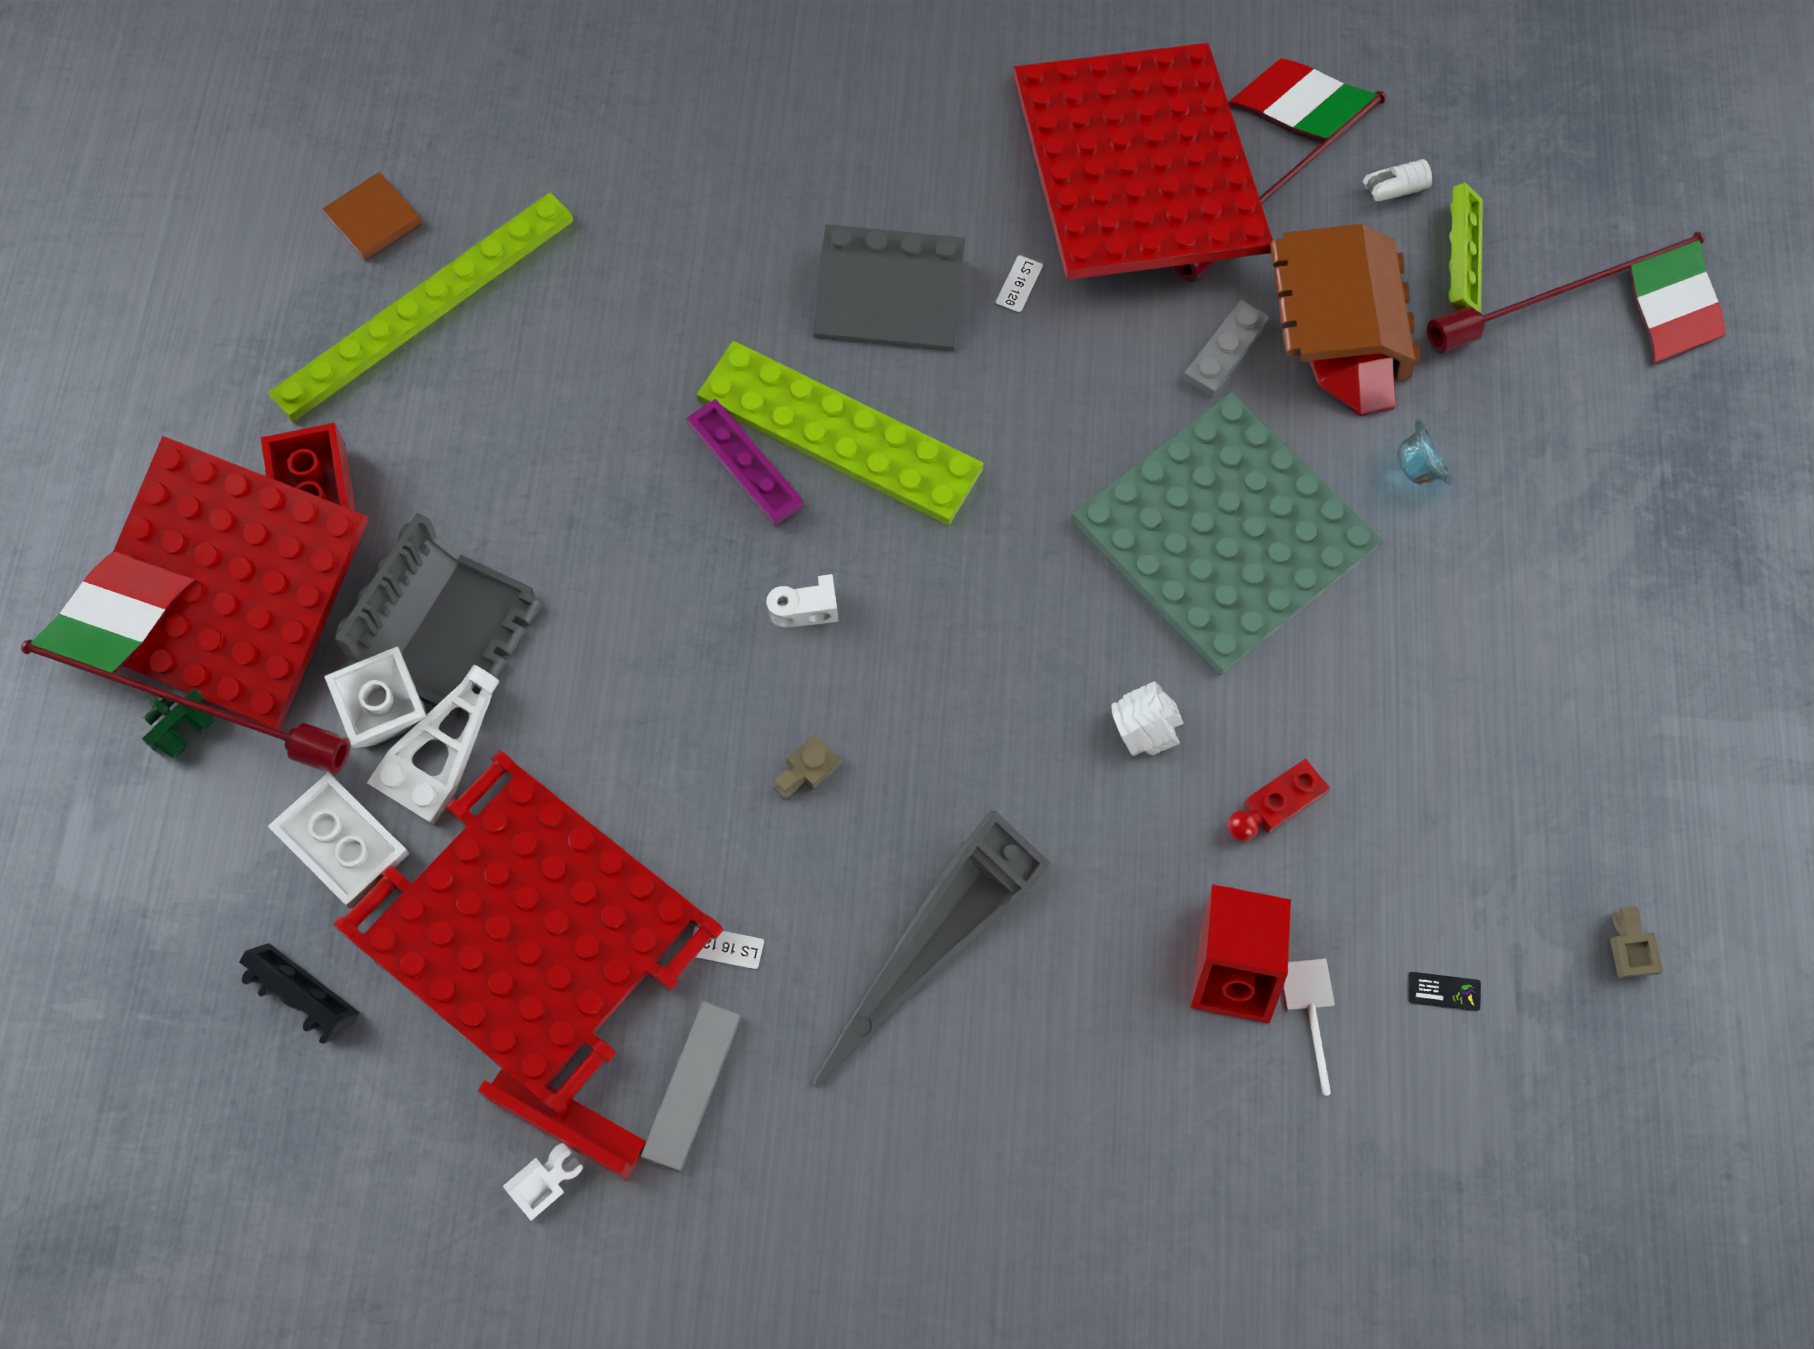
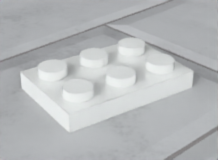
(338, 840)

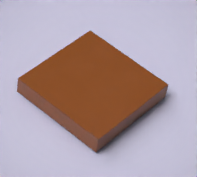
(372, 215)

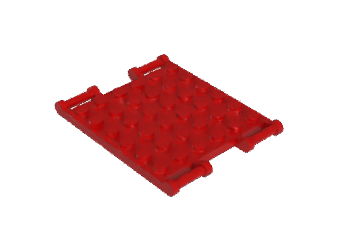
(528, 932)

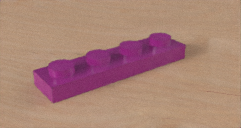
(745, 462)

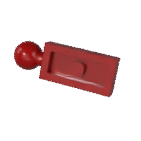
(1278, 801)

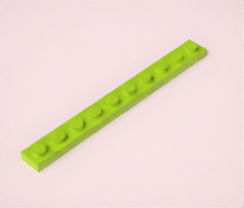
(420, 307)

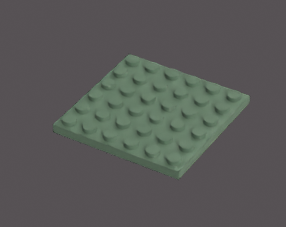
(1226, 532)

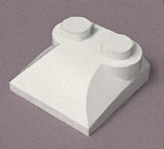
(376, 699)

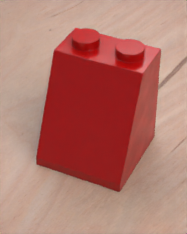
(1242, 954)

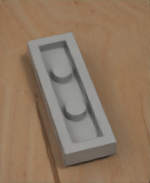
(1226, 348)

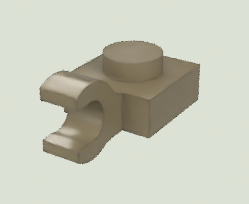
(808, 765)
(1633, 951)

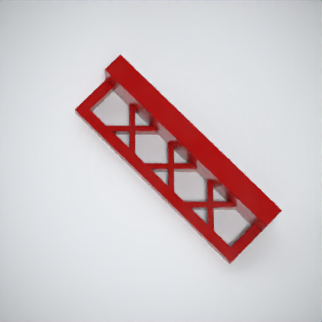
(578, 1127)

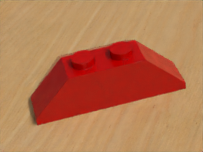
(1358, 381)

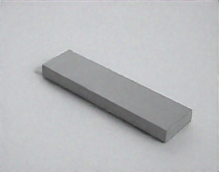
(691, 1086)

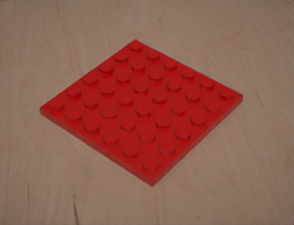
(262, 570)

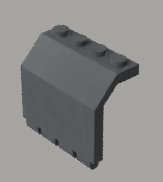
(438, 612)

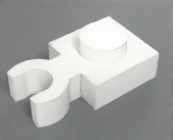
(538, 1185)

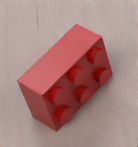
(311, 461)

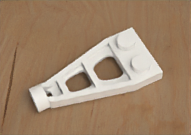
(411, 786)

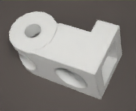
(803, 605)

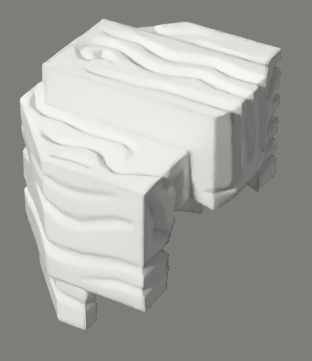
(1147, 720)

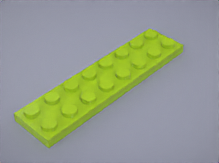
(841, 433)

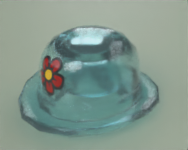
(1421, 458)

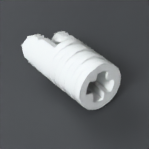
(1399, 180)

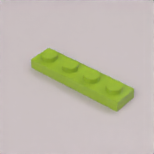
(1466, 248)

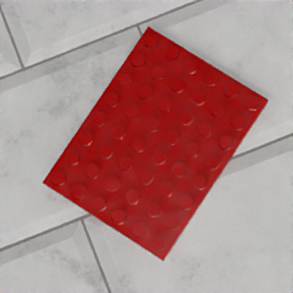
(1140, 161)

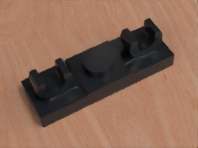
(297, 990)

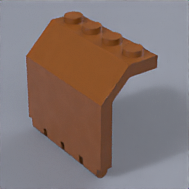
(1343, 295)

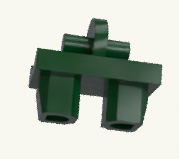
(163, 734)

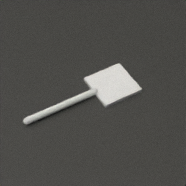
(1310, 988)

